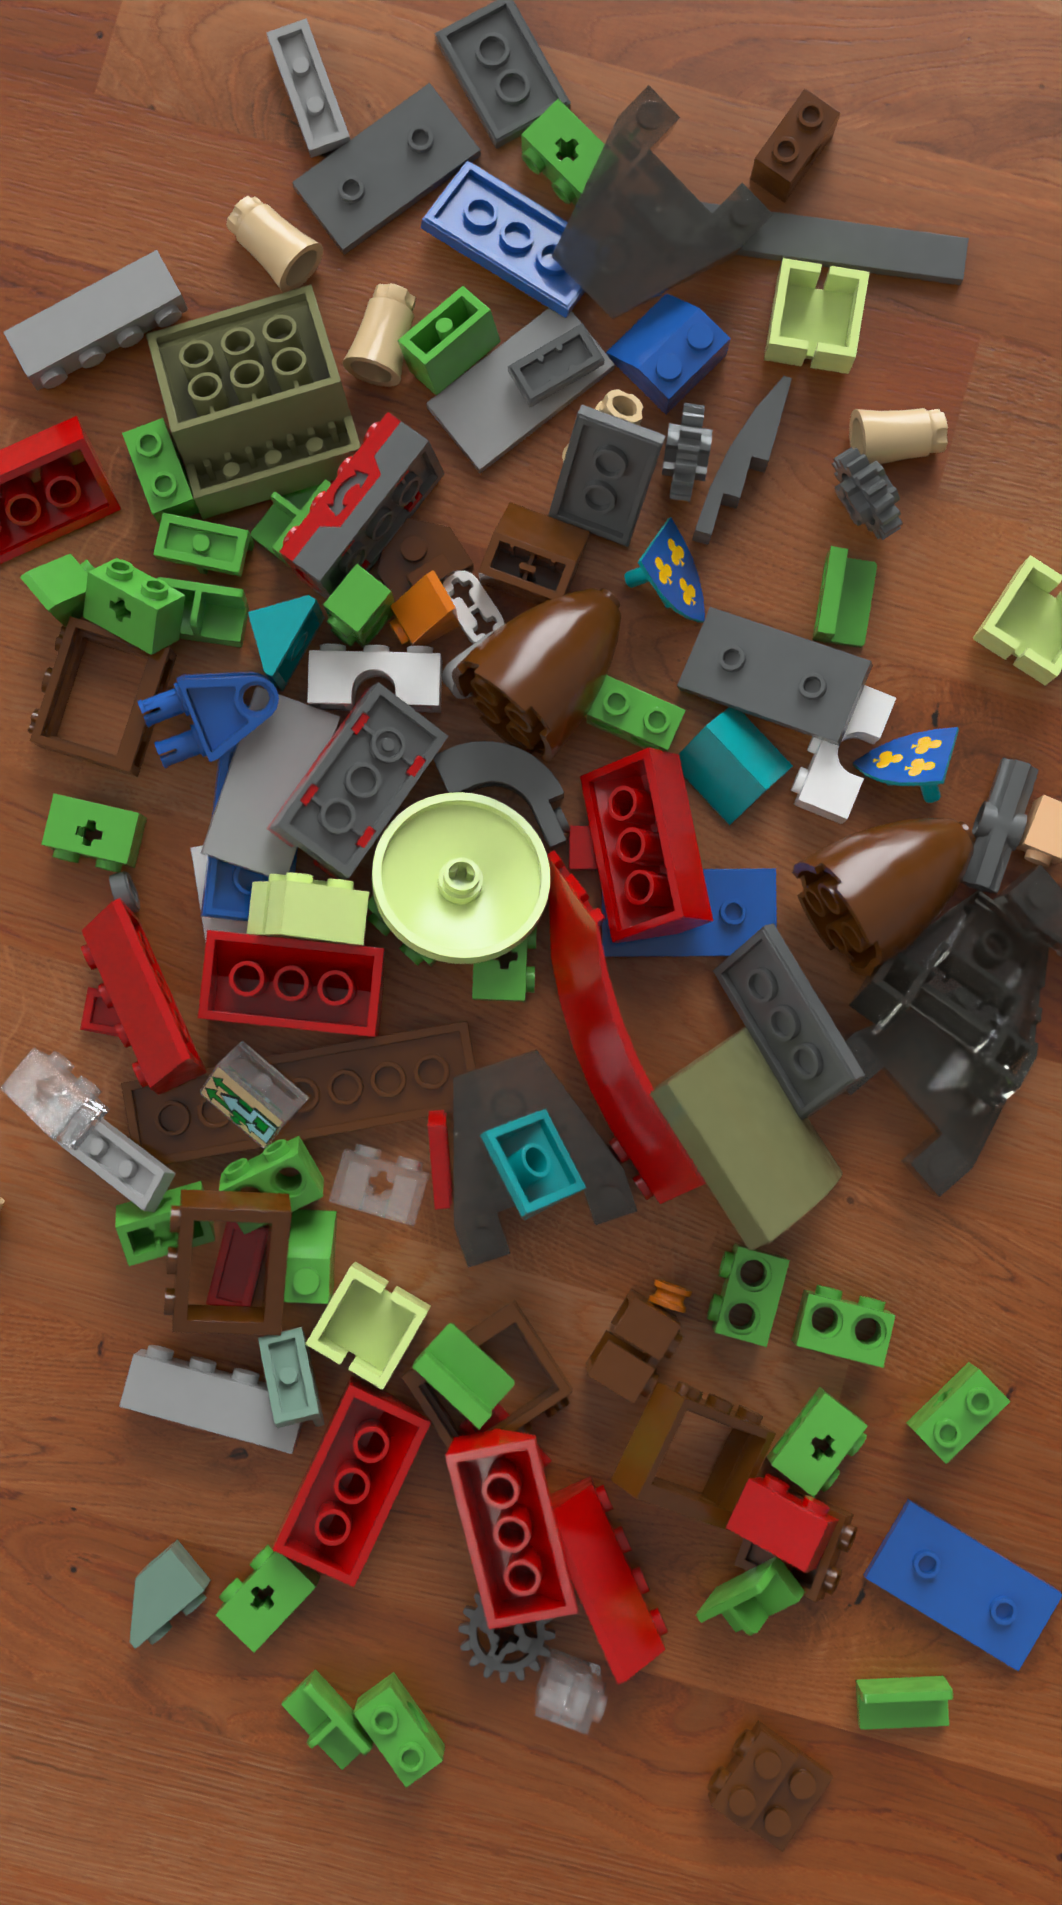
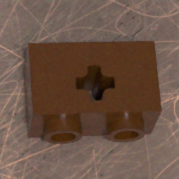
(794, 145)

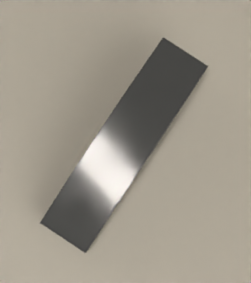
(748, 451)

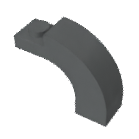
(506, 766)

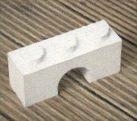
(338, 674)
(826, 785)

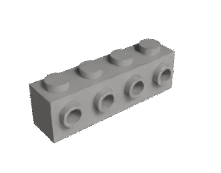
(96, 321)
(205, 1398)

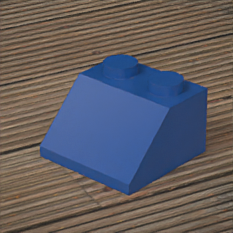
(670, 350)

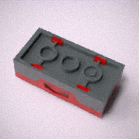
(363, 505)
(358, 782)

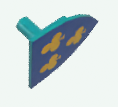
(671, 573)
(912, 761)

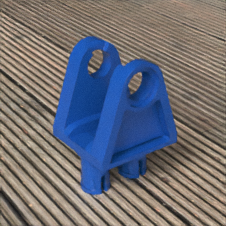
(216, 710)

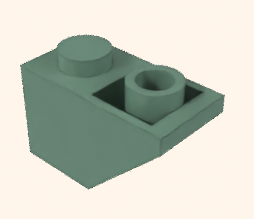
(163, 1589)

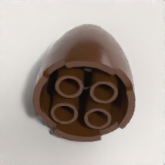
(543, 669)
(883, 886)

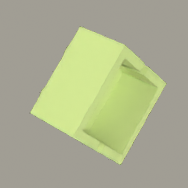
(816, 321)
(1027, 622)
(308, 909)
(369, 1324)

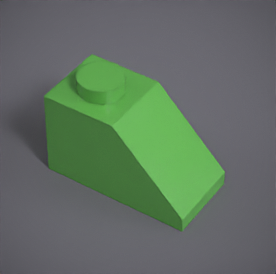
(60, 586)
(311, 1257)

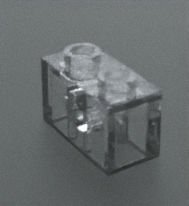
(55, 1098)
(355, 1191)
(570, 1692)

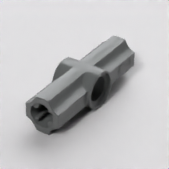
(1000, 824)

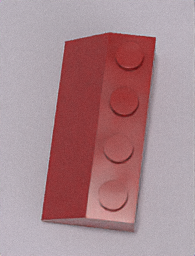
(50, 488)
(646, 846)
(292, 983)
(141, 999)
(351, 1482)
(510, 1527)
(605, 1580)

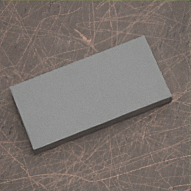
(484, 405)
(261, 779)

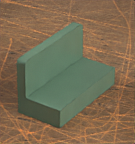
(290, 1378)

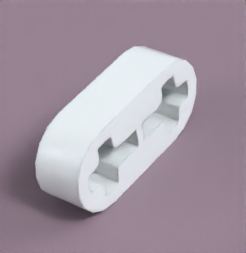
(481, 603)

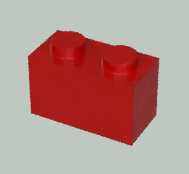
(782, 1522)

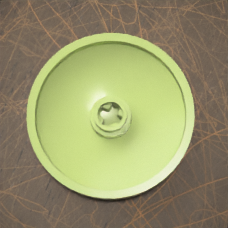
(460, 878)

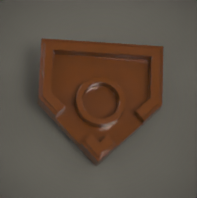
(417, 551)

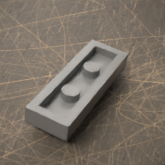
(308, 87)
(124, 1165)

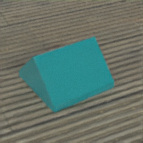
(284, 635)
(732, 764)
(533, 1163)

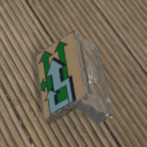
(252, 1094)

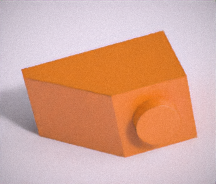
(424, 612)

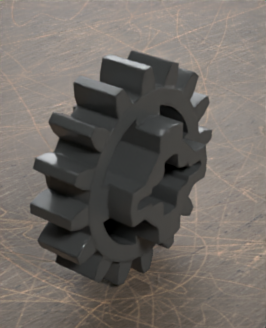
(687, 452)
(867, 493)
(493, 1659)

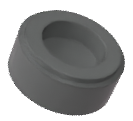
(124, 888)

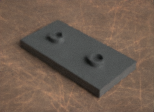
(386, 168)
(775, 675)
(788, 1022)

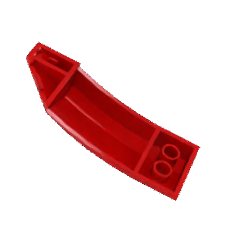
(605, 1046)

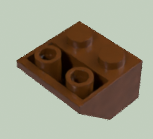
(532, 555)

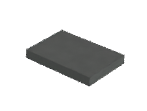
(500, 69)
(606, 475)

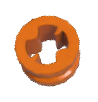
(670, 1295)

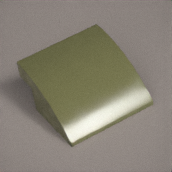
(254, 401)
(747, 1139)

